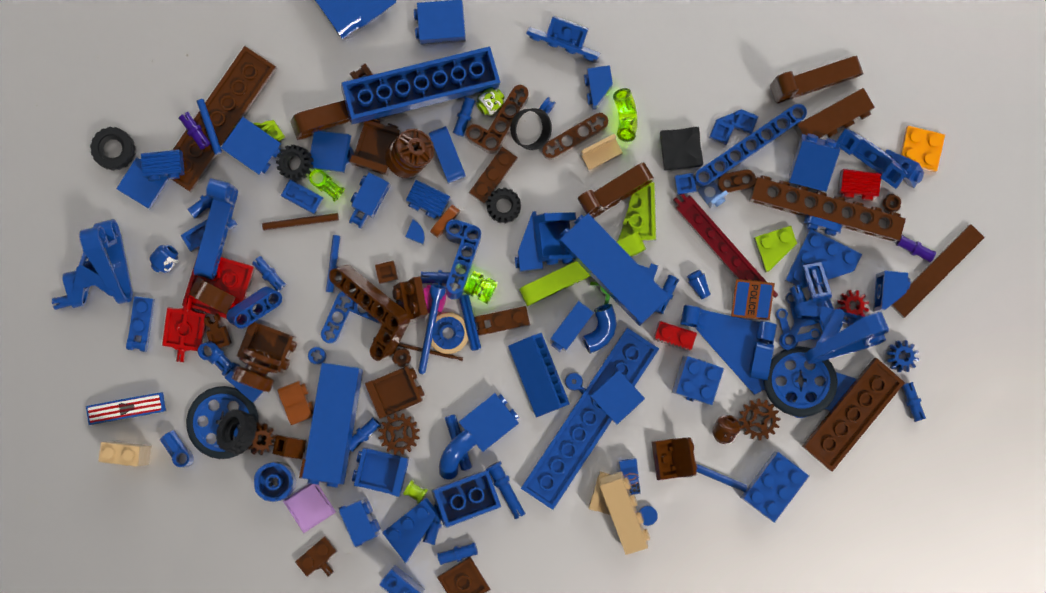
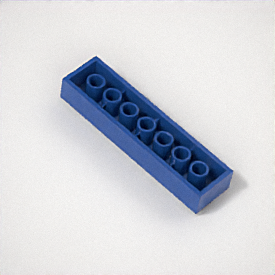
(420, 85)

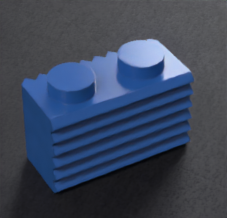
(162, 164)
(428, 199)

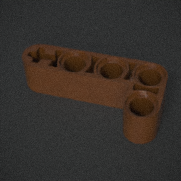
(502, 117)
(319, 118)
(615, 191)

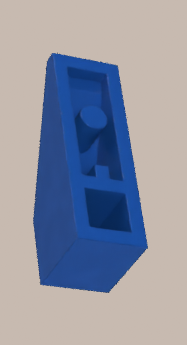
(527, 253)

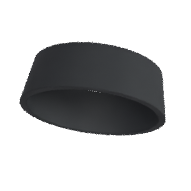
(546, 129)

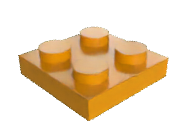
(923, 147)

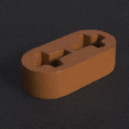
(438, 229)

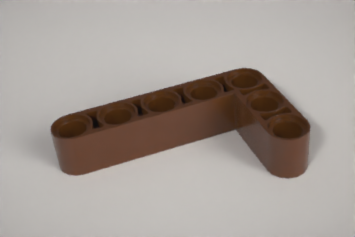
(788, 86)
(377, 304)

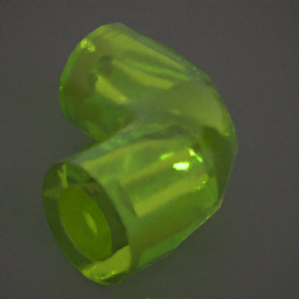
(627, 114)

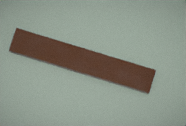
(938, 270)

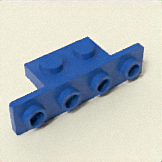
(566, 35)

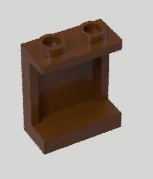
(373, 145)
(270, 341)
(395, 391)

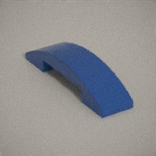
(872, 156)

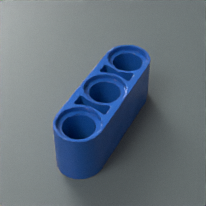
(447, 154)
(246, 306)

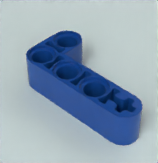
(461, 261)

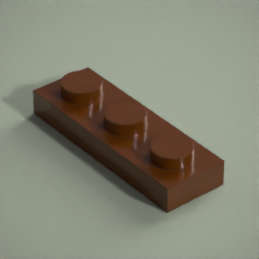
(493, 175)

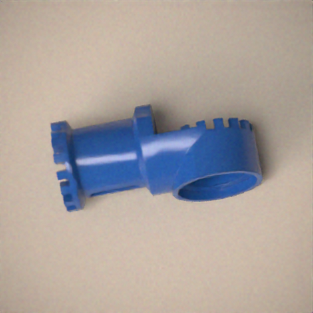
(217, 357)

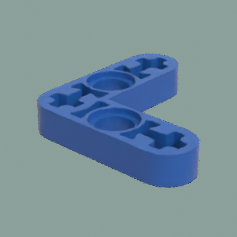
(352, 306)

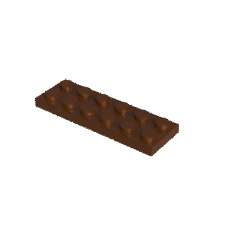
(853, 414)

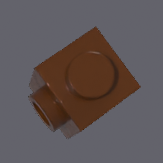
(289, 447)

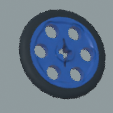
(801, 406)
(200, 407)

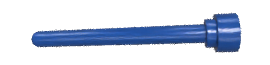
(437, 293)

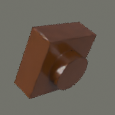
(386, 272)

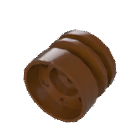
(409, 153)
(256, 369)

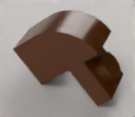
(212, 295)

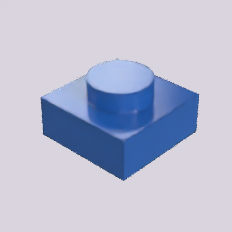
(685, 183)

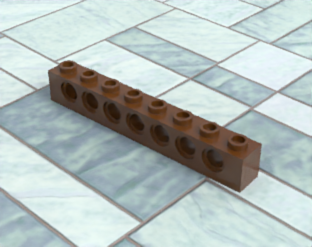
(894, 221)

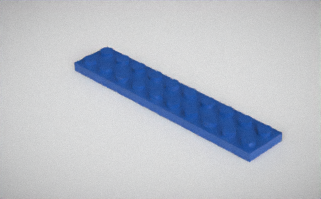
(586, 422)

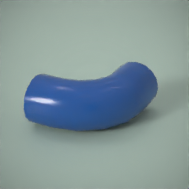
(604, 331)
(454, 453)

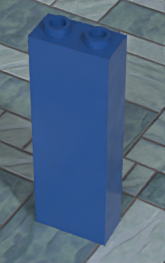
(613, 268)
(332, 424)

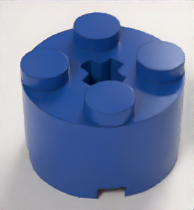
(263, 481)

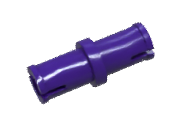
(194, 130)
(916, 248)

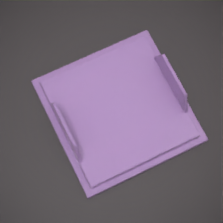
(309, 506)

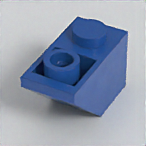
(599, 83)

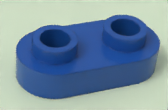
(815, 223)

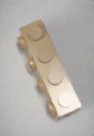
(624, 512)

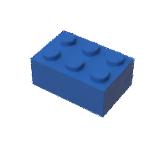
(774, 486)
(466, 498)

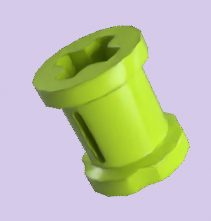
(415, 492)

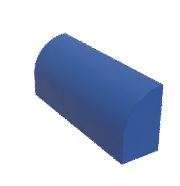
(538, 374)

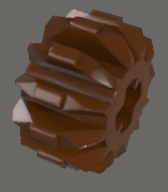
(266, 437)

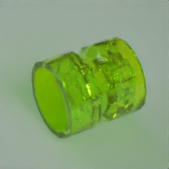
(480, 287)

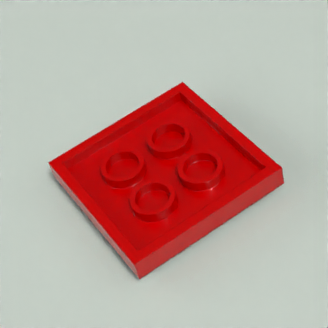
(230, 277)

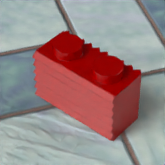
(859, 184)
(675, 336)

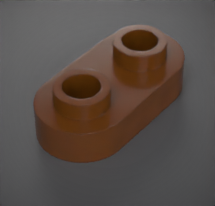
(736, 182)

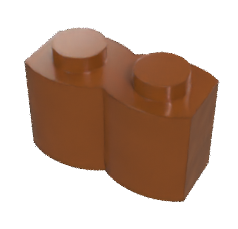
(296, 402)

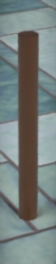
(300, 221)

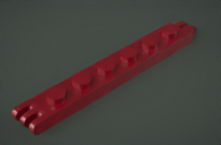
(717, 240)

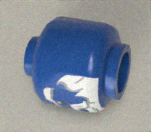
(164, 258)

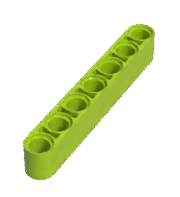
(571, 274)

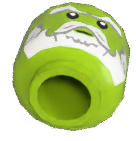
(490, 101)

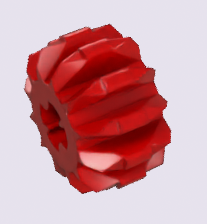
(850, 298)

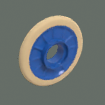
(459, 338)

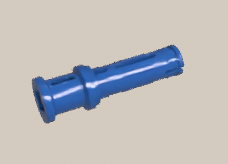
(501, 481)

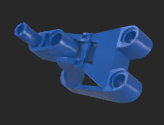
(98, 268)
(859, 335)

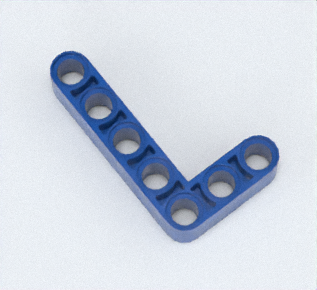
(216, 228)

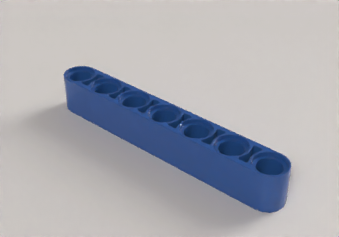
(758, 141)

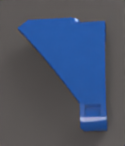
(352, 14)
(740, 342)

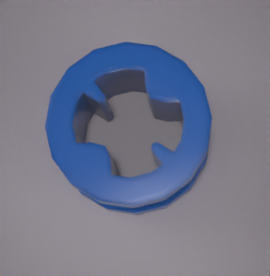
(547, 105)
(311, 358)

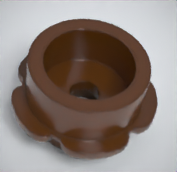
(896, 203)
(406, 357)

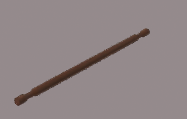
(431, 351)

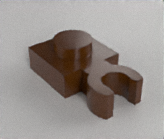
(217, 333)

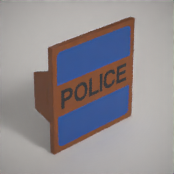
(752, 299)

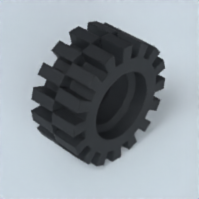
(285, 157)
(500, 194)

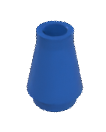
(698, 282)

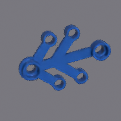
(798, 323)

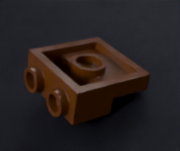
(411, 298)

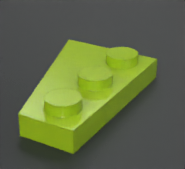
(641, 215)

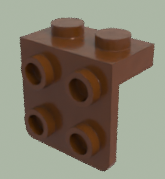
(674, 458)

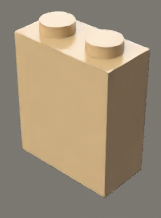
(125, 453)

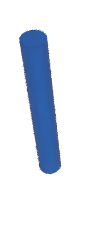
(209, 126)
(333, 261)
(721, 478)

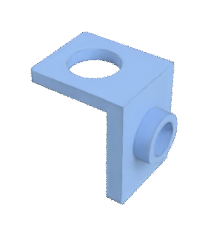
(717, 199)

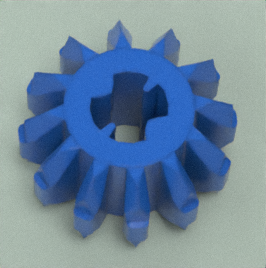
(905, 363)

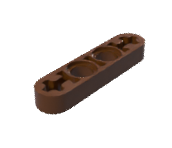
(573, 133)

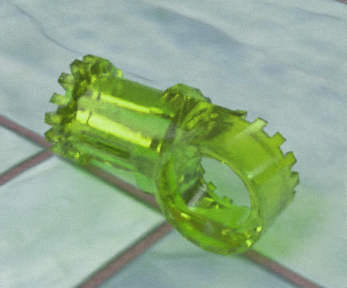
(325, 184)

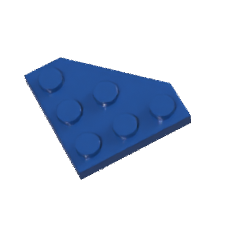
(816, 248)

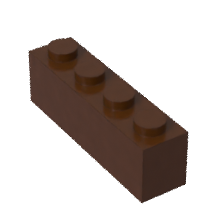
(837, 115)

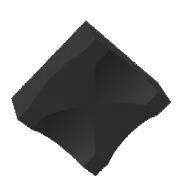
(681, 148)

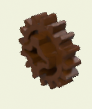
(753, 408)
(391, 428)

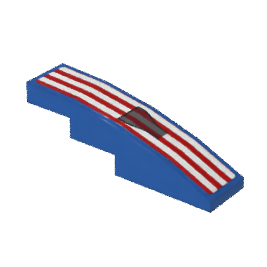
(125, 408)

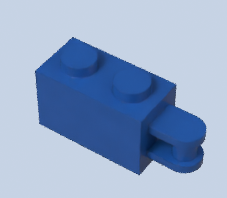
(368, 198)

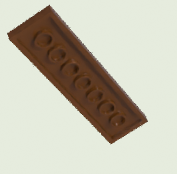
(226, 108)

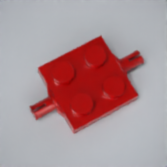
(184, 329)

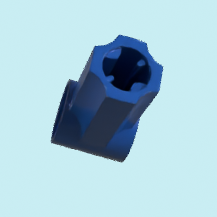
(175, 448)

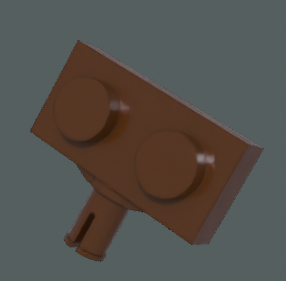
(317, 558)

